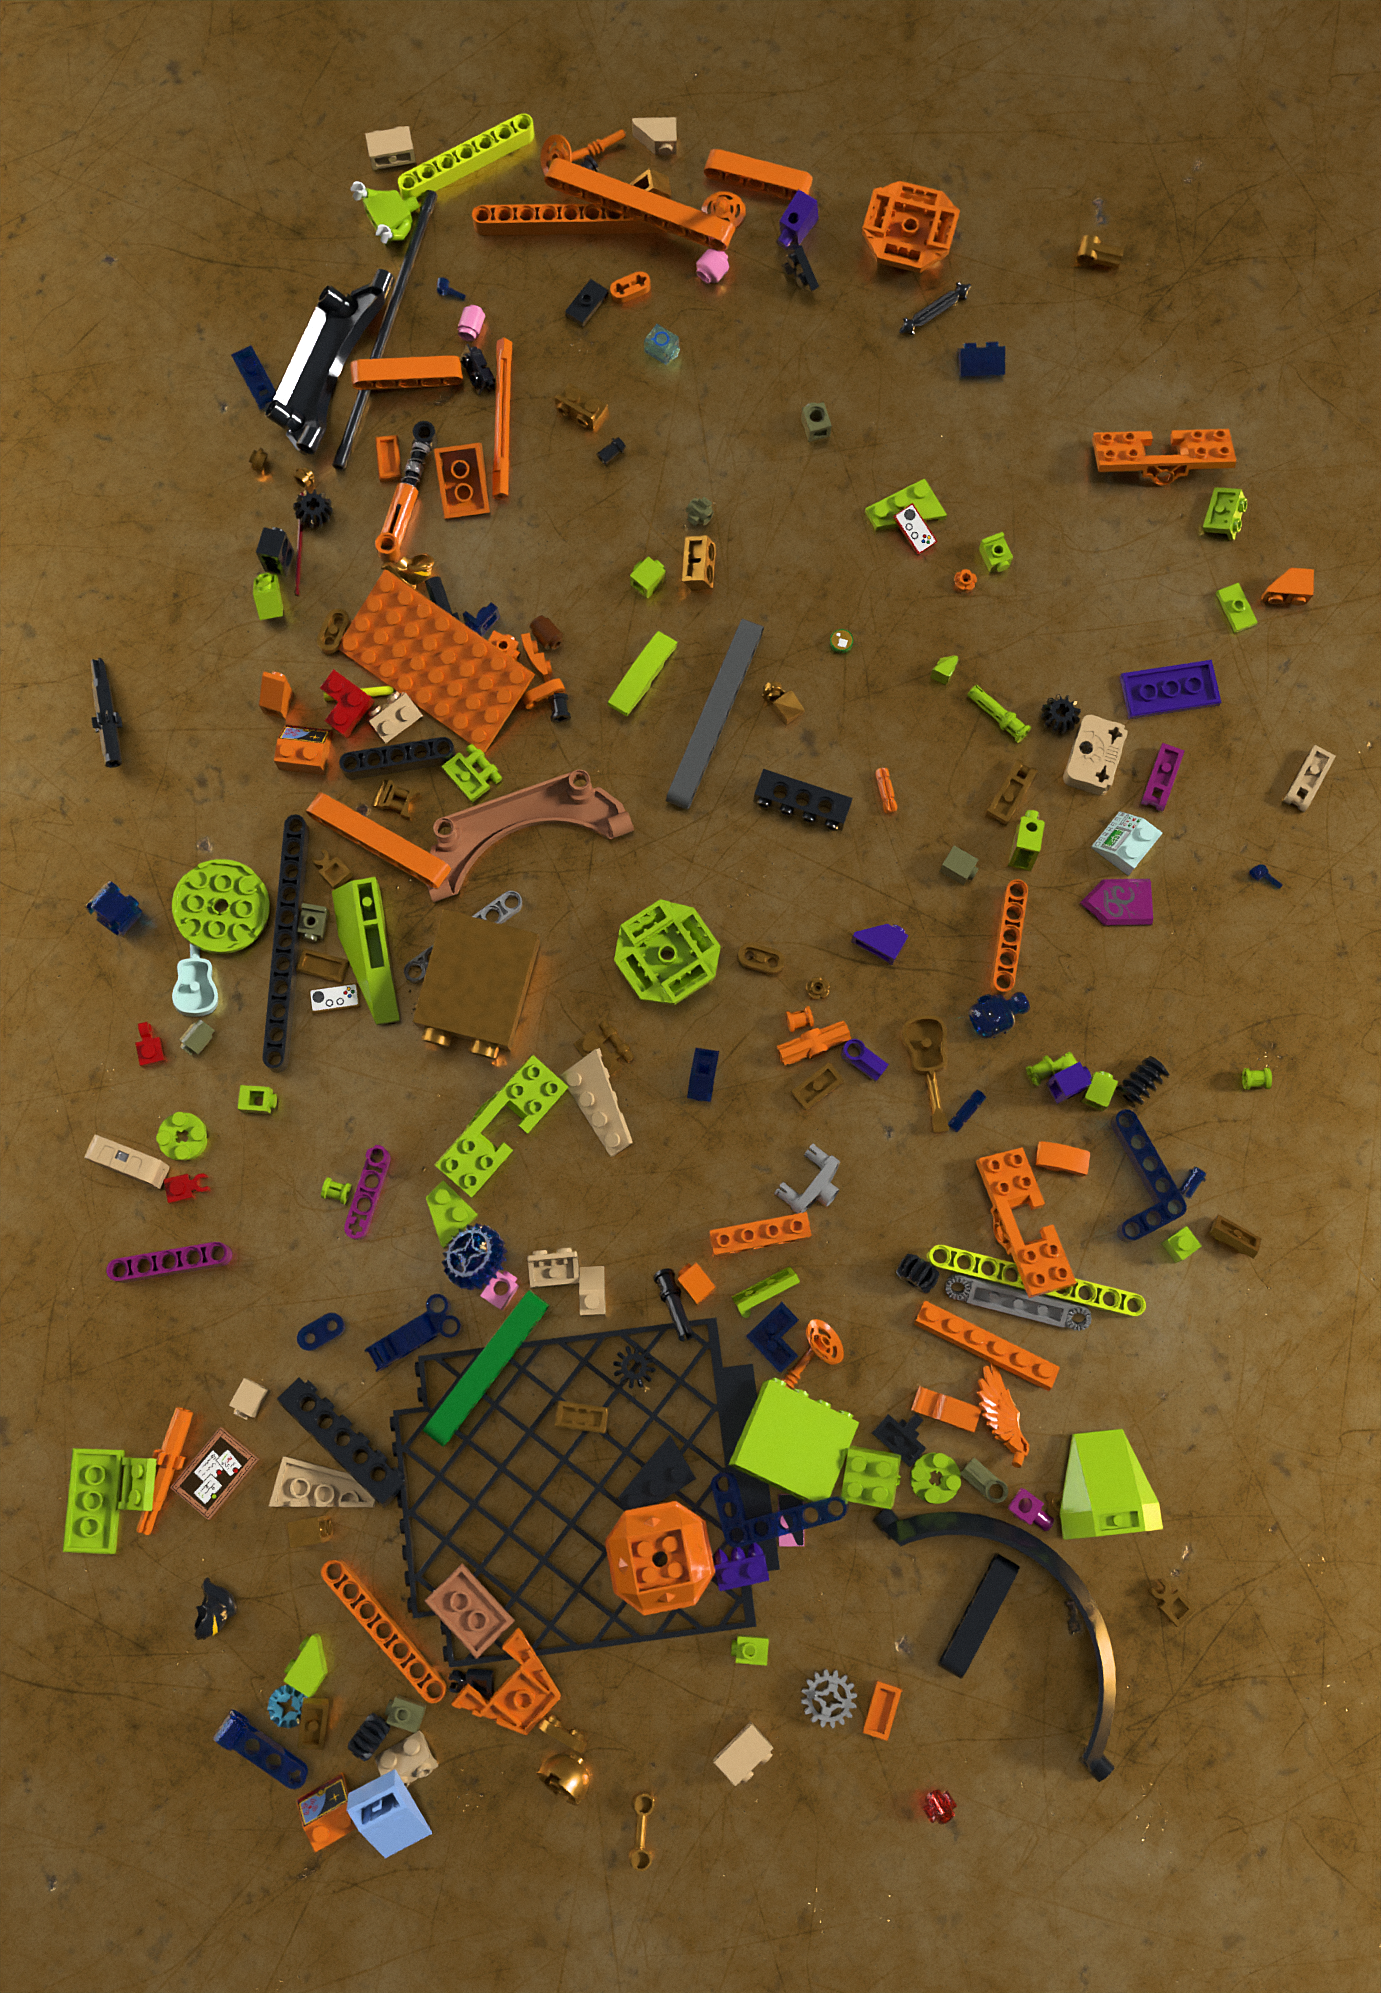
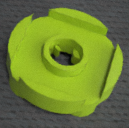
(178, 1123)
(949, 1481)

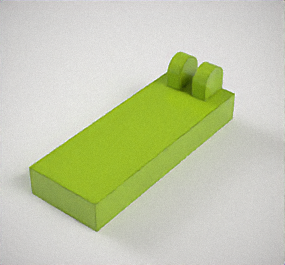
(764, 1290)

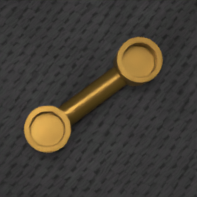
(639, 1857)

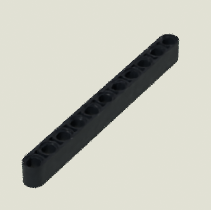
(289, 953)

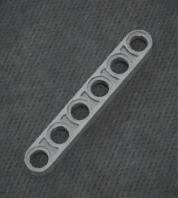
(497, 905)

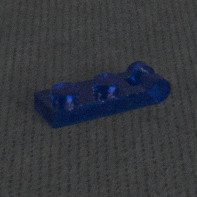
(254, 375)

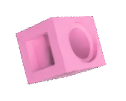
(500, 1301)

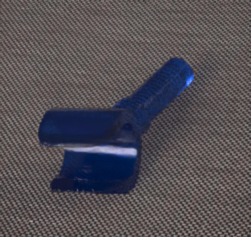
(444, 289)
(1262, 871)

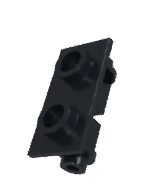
(472, 361)

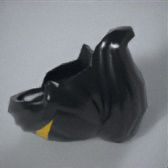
(214, 1611)

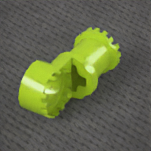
(1048, 1067)

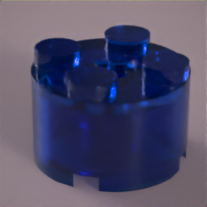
(114, 909)

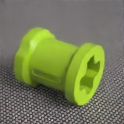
(1256, 1078)
(336, 1190)

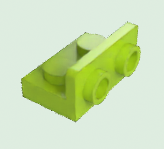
(1225, 512)

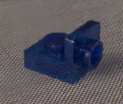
(485, 619)

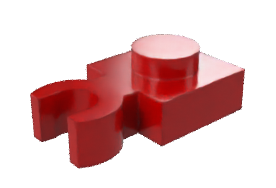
(182, 1187)

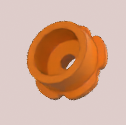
(961, 584)

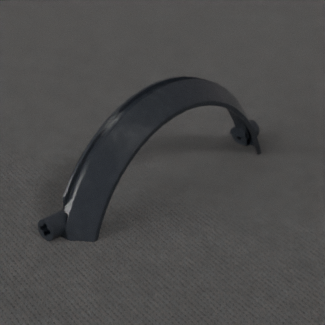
(982, 1526)

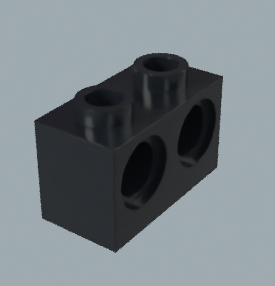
(275, 551)

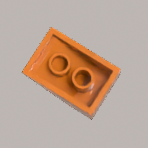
(462, 480)

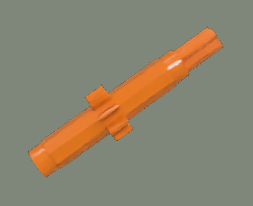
(167, 1460)

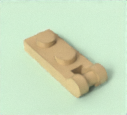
(1309, 777)

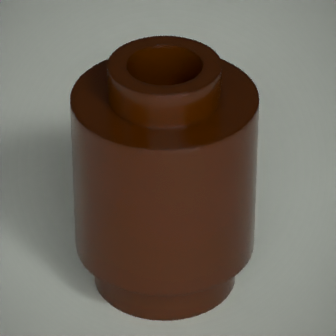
(546, 632)

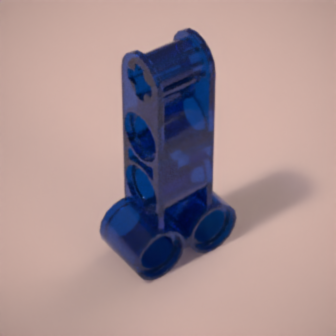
(414, 1334)
(237, 1730)

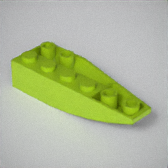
(366, 944)

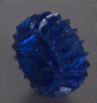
(477, 1263)

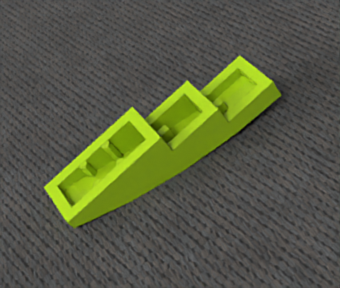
(642, 673)

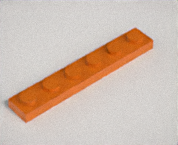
(987, 1345)

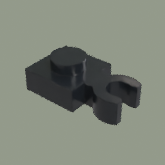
(479, 1679)

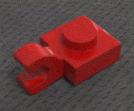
(150, 1049)

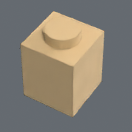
(249, 1399)

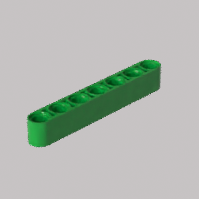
(486, 1368)

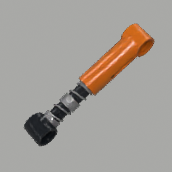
(405, 494)

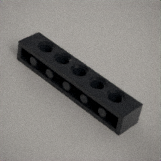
(293, 1400)

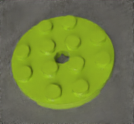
(214, 882)

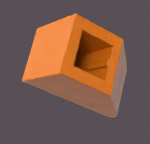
(1292, 587)
(275, 695)
(695, 1282)

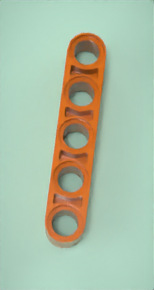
(756, 174)
(406, 372)
(1012, 927)

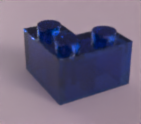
(768, 1341)

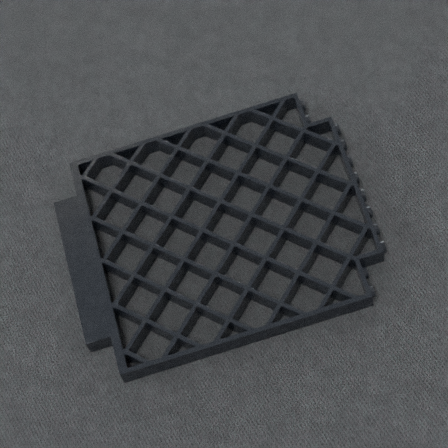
(735, 1400)

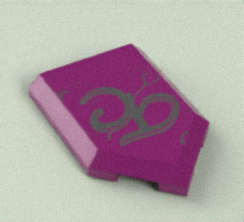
(1121, 902)

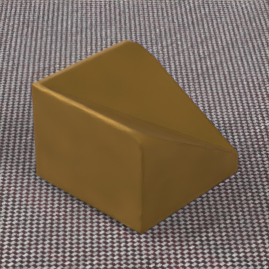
(788, 707)

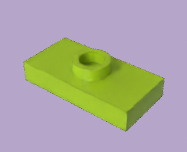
(1236, 608)

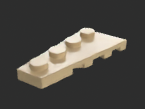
(594, 1095)
(316, 1486)

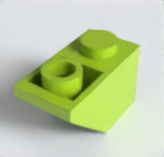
(267, 596)
(309, 1668)

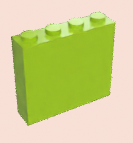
(794, 1442)

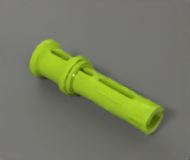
(1007, 720)

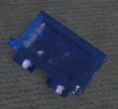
(981, 360)

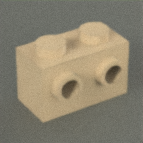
(390, 147)
(744, 1754)

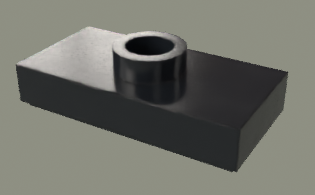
(586, 302)

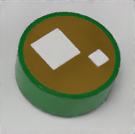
(841, 641)

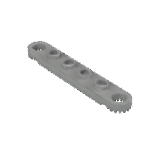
(1016, 1302)

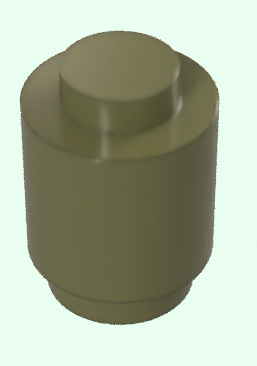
(196, 1037)

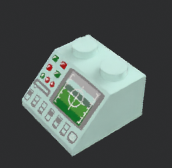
(1126, 841)

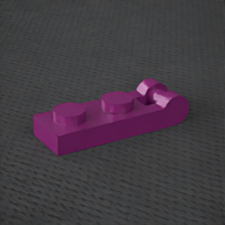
(1162, 776)

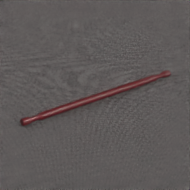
(298, 556)

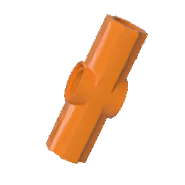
(813, 1043)

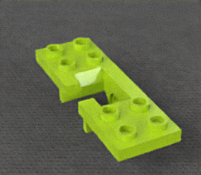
(529, 1095)

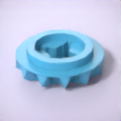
(276, 1711)

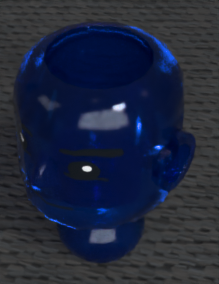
(996, 1014)

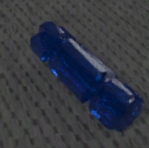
(966, 1110)

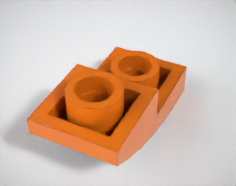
(537, 661)
(1062, 1157)

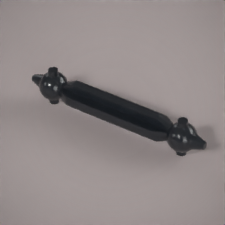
(934, 308)

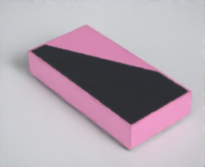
(796, 1538)

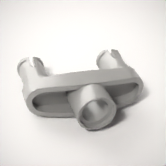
(819, 1189)

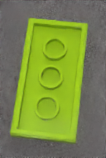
(93, 1501)

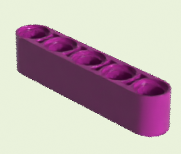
(157, 1262)

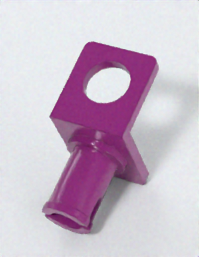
(1030, 1510)

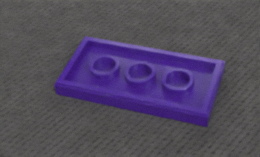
(1170, 689)

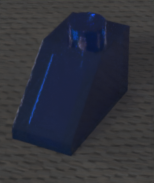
(703, 1074)

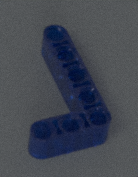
(1148, 1177)
(772, 1519)

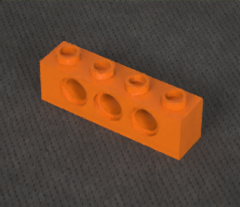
(760, 1234)

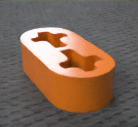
(630, 287)
(540, 694)

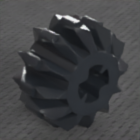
(313, 500)
(1055, 720)
(917, 1273)
(630, 1374)
(368, 1737)

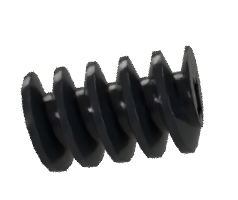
(1141, 1081)

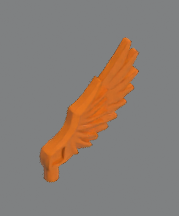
(1002, 1414)

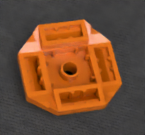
(909, 207)
(667, 1529)

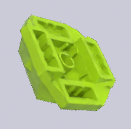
(661, 929)

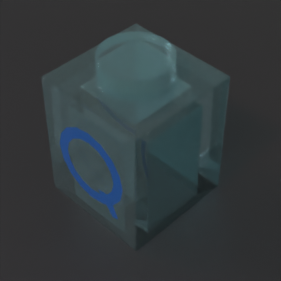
(662, 344)

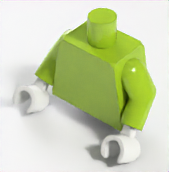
(387, 211)

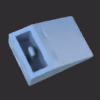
(387, 1814)

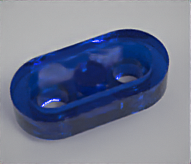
(321, 1331)

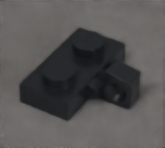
(799, 266)
(901, 1437)

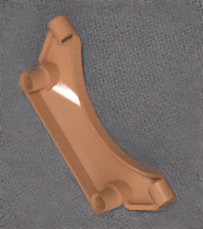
(544, 803)

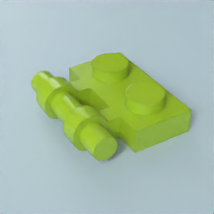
(466, 777)

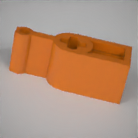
(946, 1409)

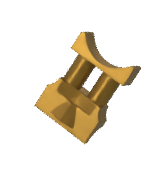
(384, 797)

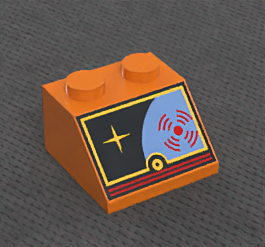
(303, 749)
(325, 1812)

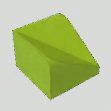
(944, 669)

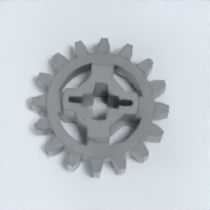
(832, 1686)

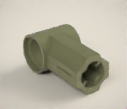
(983, 1479)

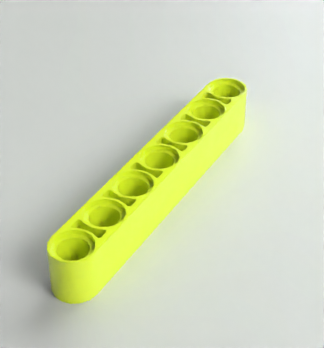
(518, 132)

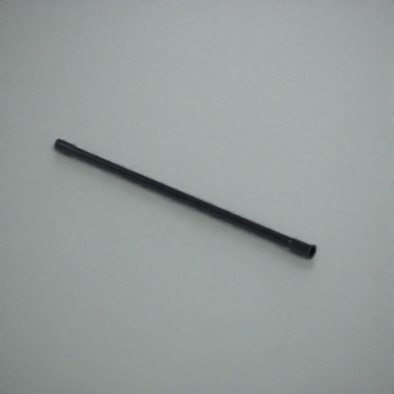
(426, 209)

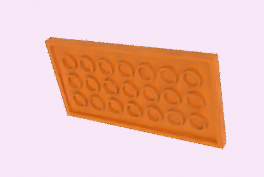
(435, 660)

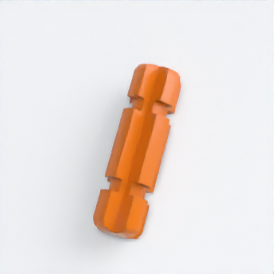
(886, 790)

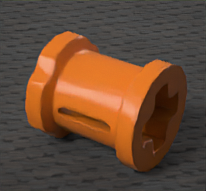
(799, 1019)

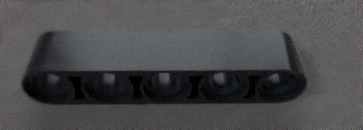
(387, 753)
(978, 1615)

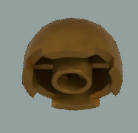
(565, 1776)

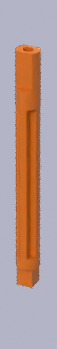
(502, 417)

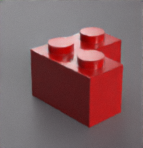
(350, 706)

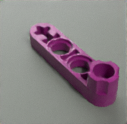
(369, 1193)

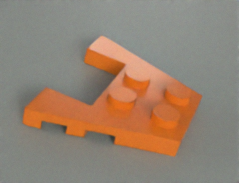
(522, 1697)

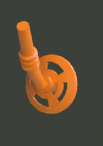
(596, 147)
(723, 205)
(817, 1347)

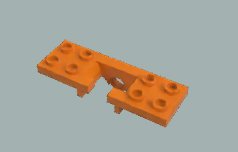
(1194, 447)
(1012, 1186)

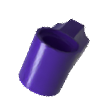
(866, 1061)

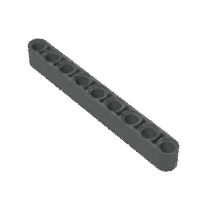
(714, 714)

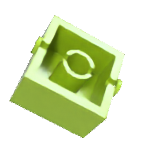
(871, 1477)

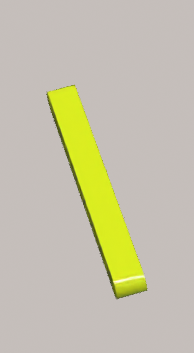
(1070, 1294)

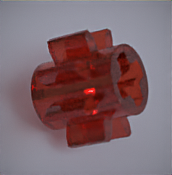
(939, 1806)

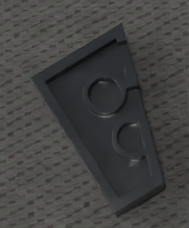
(658, 1478)

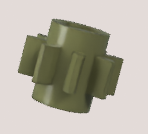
(699, 511)

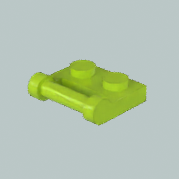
(138, 1484)

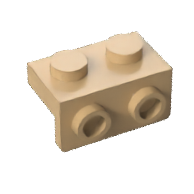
(393, 716)
(553, 1269)
(409, 1758)

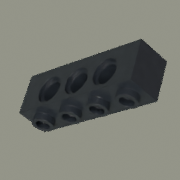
(795, 789)

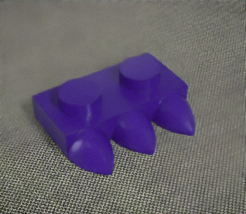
(741, 1569)

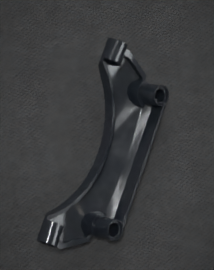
(319, 358)

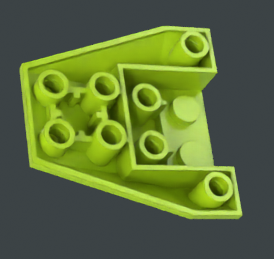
(1106, 1488)

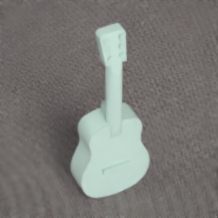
(194, 990)

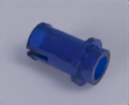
(1193, 1181)

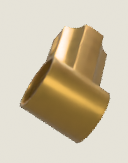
(1093, 251)

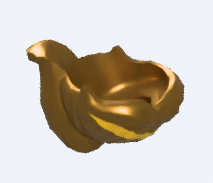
(412, 570)

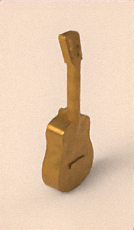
(925, 1042)

